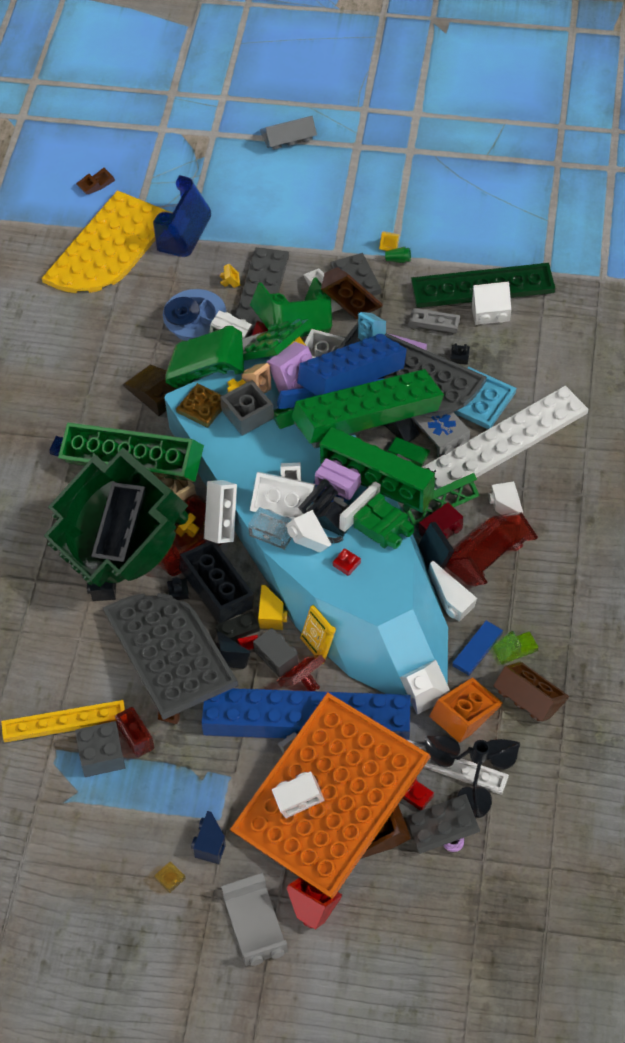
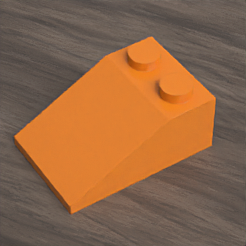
(464, 709)

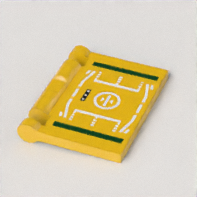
(317, 633)

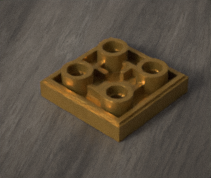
(201, 405)

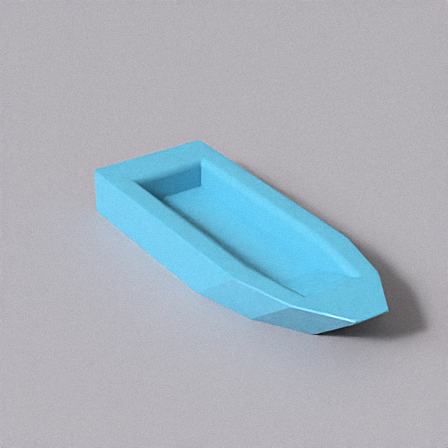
(382, 611)

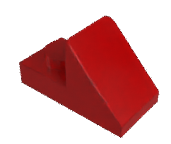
(418, 795)

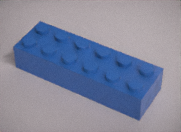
(352, 365)

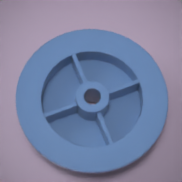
(209, 306)

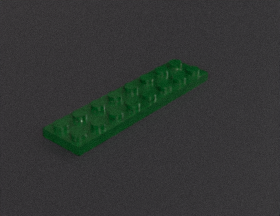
(458, 287)

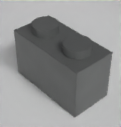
(276, 652)

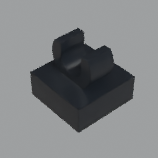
(460, 354)
(178, 588)

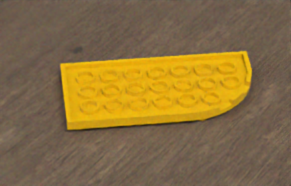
(106, 246)

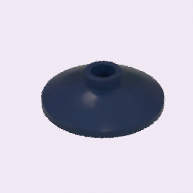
(181, 311)

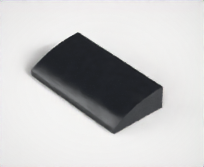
(118, 522)

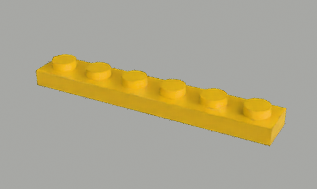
(60, 721)

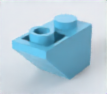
(370, 325)

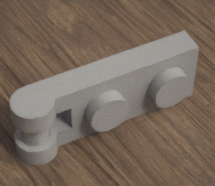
(434, 320)

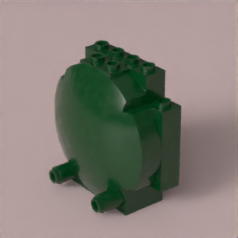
(81, 510)

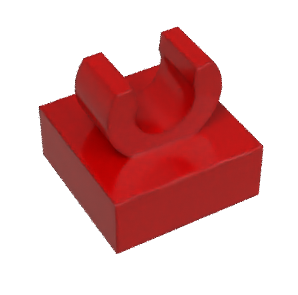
(346, 562)

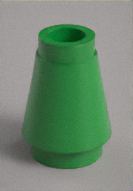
(398, 255)

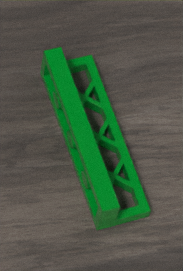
(443, 491)

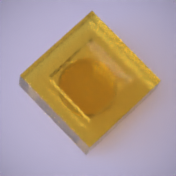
(169, 877)

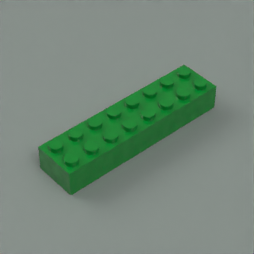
(368, 405)
(160, 454)

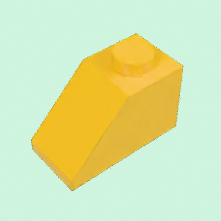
(271, 610)

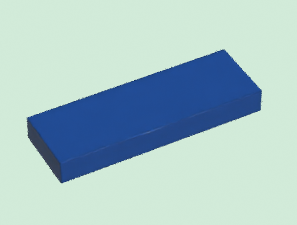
(477, 648)

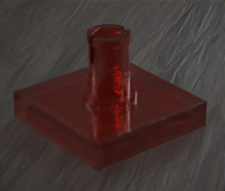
(301, 672)

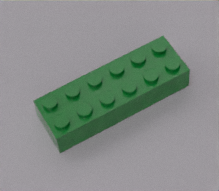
(398, 477)

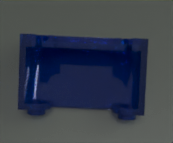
(181, 230)

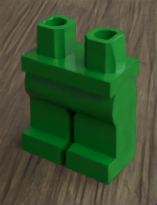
(383, 522)

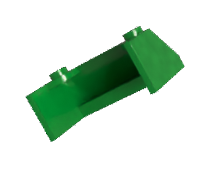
(277, 309)

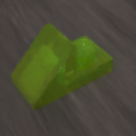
(515, 647)

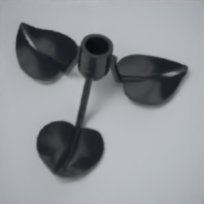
(500, 752)

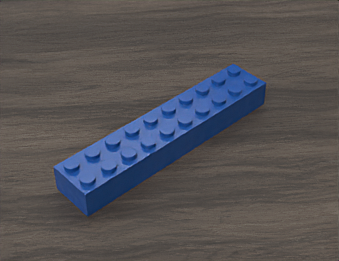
(283, 712)

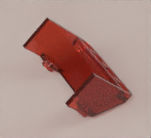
(487, 544)

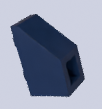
(210, 840)

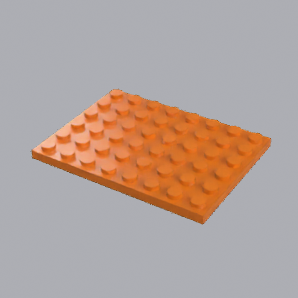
(362, 779)

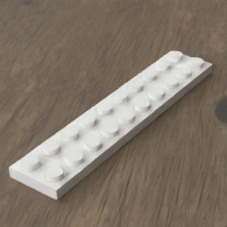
(508, 437)

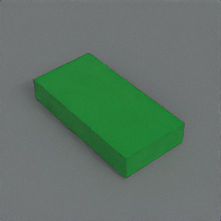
(410, 451)

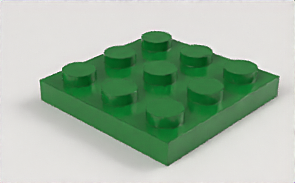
(275, 339)

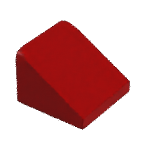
(247, 642)

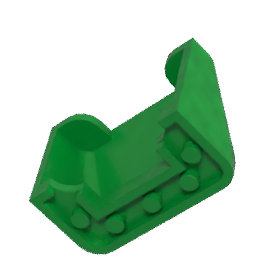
(206, 355)

